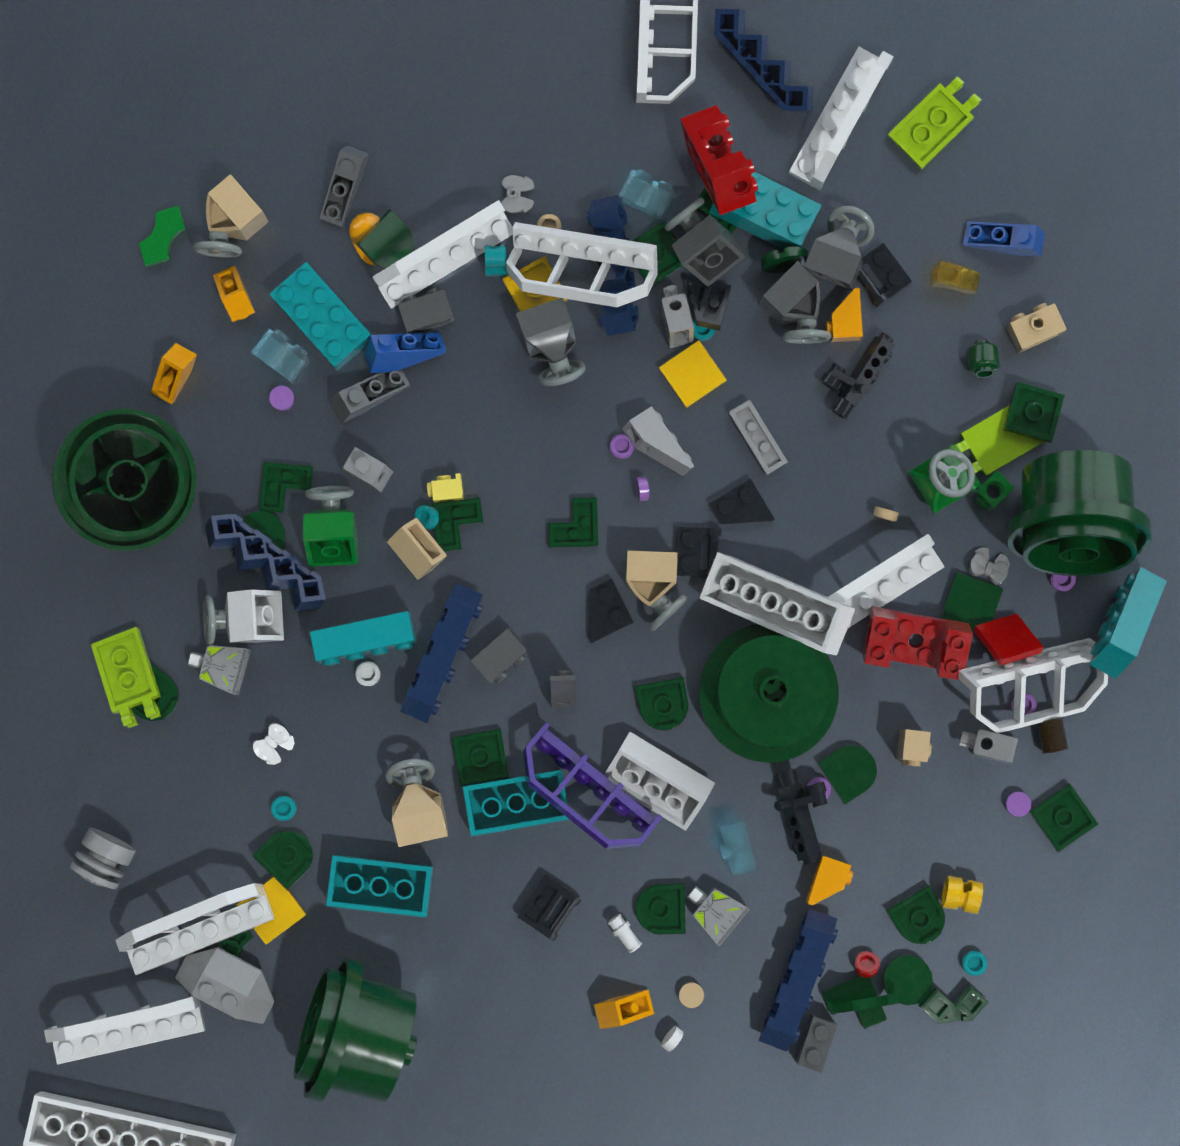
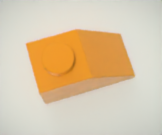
(233, 294)
(846, 320)
(173, 372)
(828, 879)
(624, 1009)

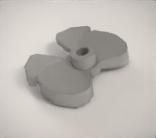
(514, 186)
(995, 571)

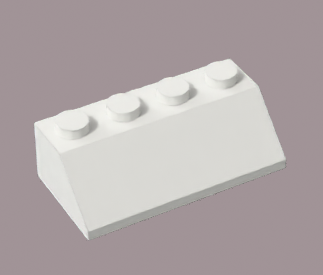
(659, 781)

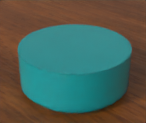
(702, 333)
(427, 516)
(283, 808)
(974, 963)

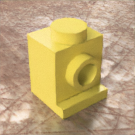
(446, 489)

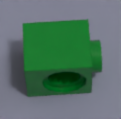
(1003, 488)

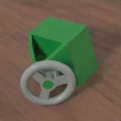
(945, 478)
(330, 532)

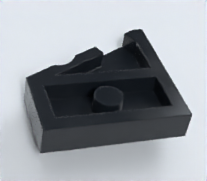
(707, 302)
(741, 506)
(607, 611)

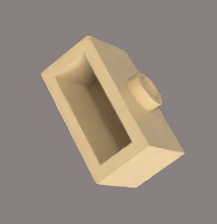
(1036, 327)
(416, 548)
(913, 747)

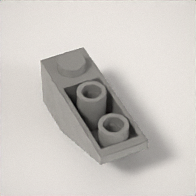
(654, 439)

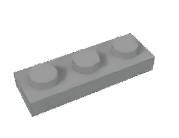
(758, 437)

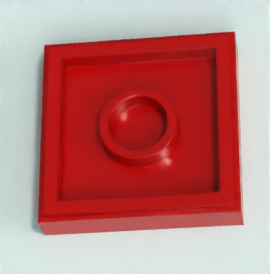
(1008, 639)

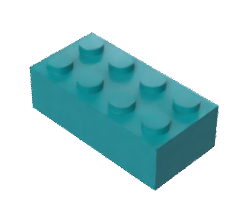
(777, 216)
(321, 316)
(1127, 622)
(363, 637)
(511, 804)
(380, 885)

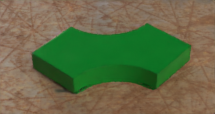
(157, 245)

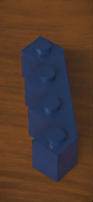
(752, 54)
(608, 220)
(256, 551)
(444, 645)
(801, 971)

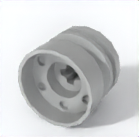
(102, 858)

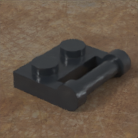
(888, 273)
(689, 550)
(542, 903)

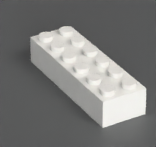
(777, 604)

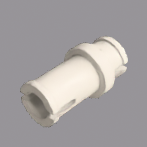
(625, 934)

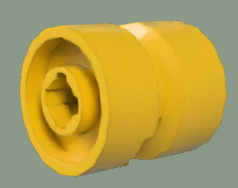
(962, 894)

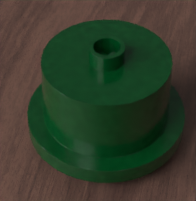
(153, 493)
(1078, 514)
(750, 721)
(355, 1035)

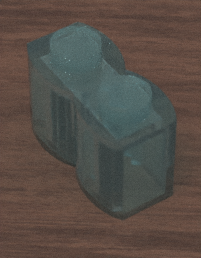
(646, 194)
(280, 355)

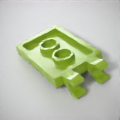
(933, 123)
(992, 445)
(127, 675)

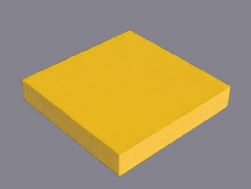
(538, 271)
(692, 374)
(284, 907)

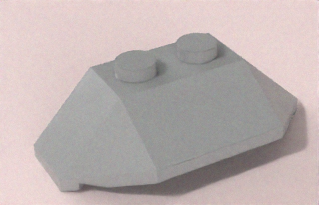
(227, 984)

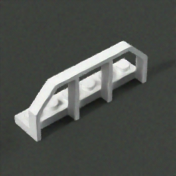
(646, 53)
(839, 117)
(584, 247)
(443, 254)
(890, 578)
(1051, 658)
(198, 935)
(126, 1030)

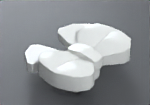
(276, 736)

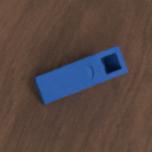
(1005, 238)
(400, 351)

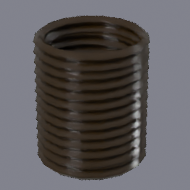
(1052, 736)

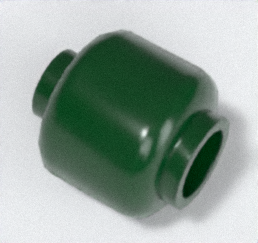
(983, 359)

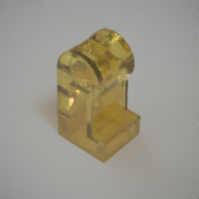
(955, 278)

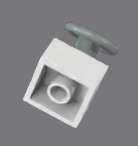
(247, 617)

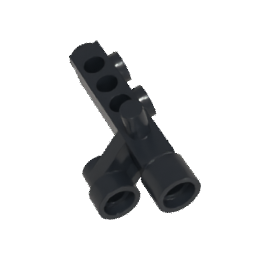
(858, 382)
(798, 818)

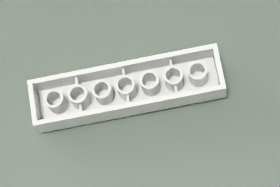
(76, 1122)

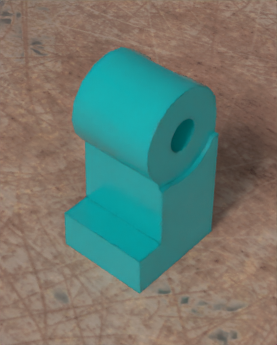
(495, 261)

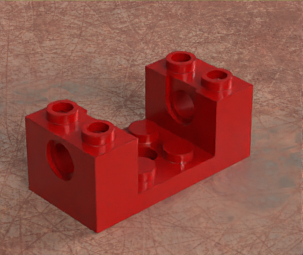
(722, 173)
(943, 643)

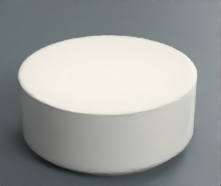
(368, 673)
(672, 1039)

